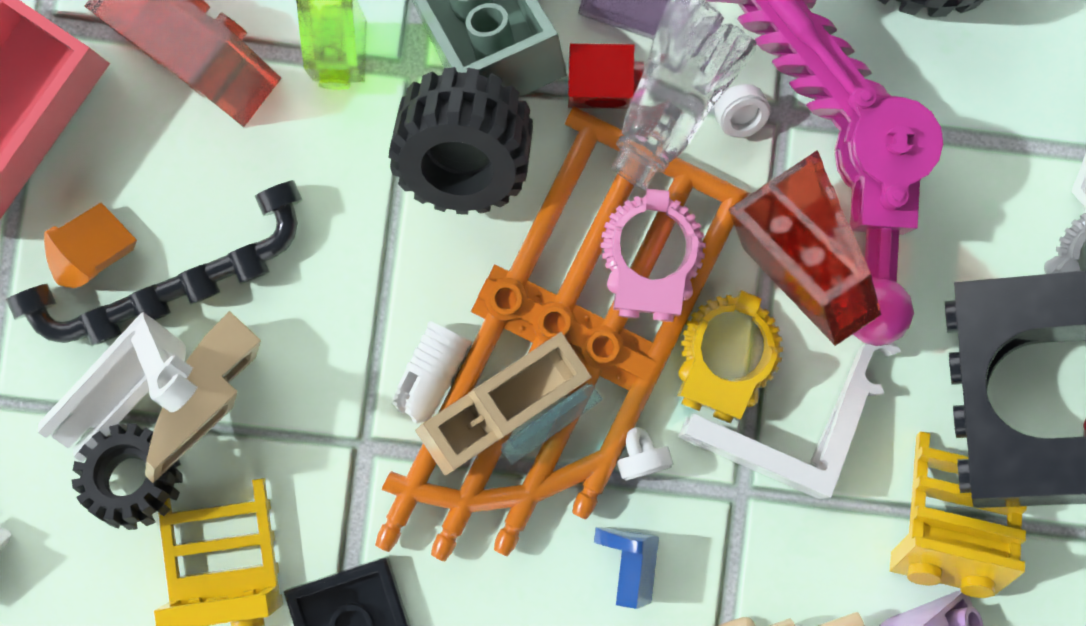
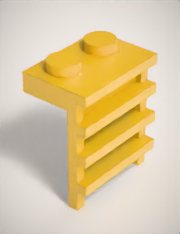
(954, 547)
(227, 595)

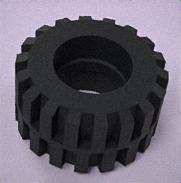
(461, 141)

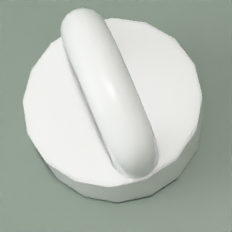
(742, 110)
(643, 456)

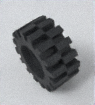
(97, 470)

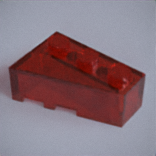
(195, 49)
(809, 249)

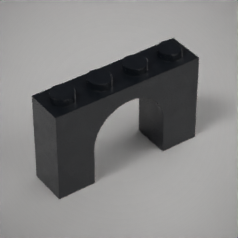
(991, 323)

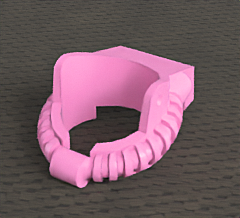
(639, 294)

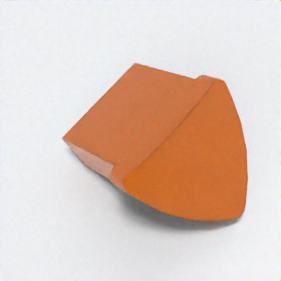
(86, 246)

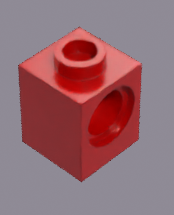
(602, 75)

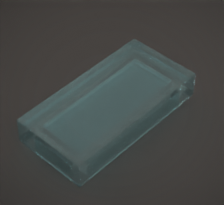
(550, 423)

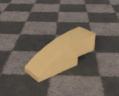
(215, 363)
(502, 403)

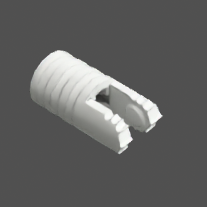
(429, 372)

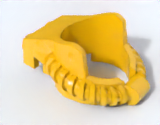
(724, 395)

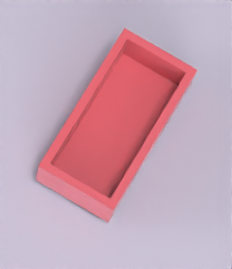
(41, 88)

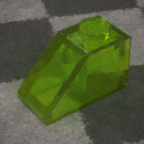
(333, 41)

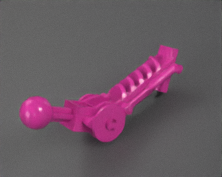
(880, 147)

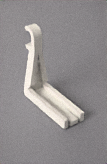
(137, 363)
(831, 448)

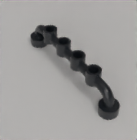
(195, 283)

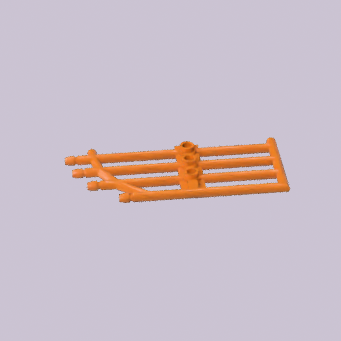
(600, 343)

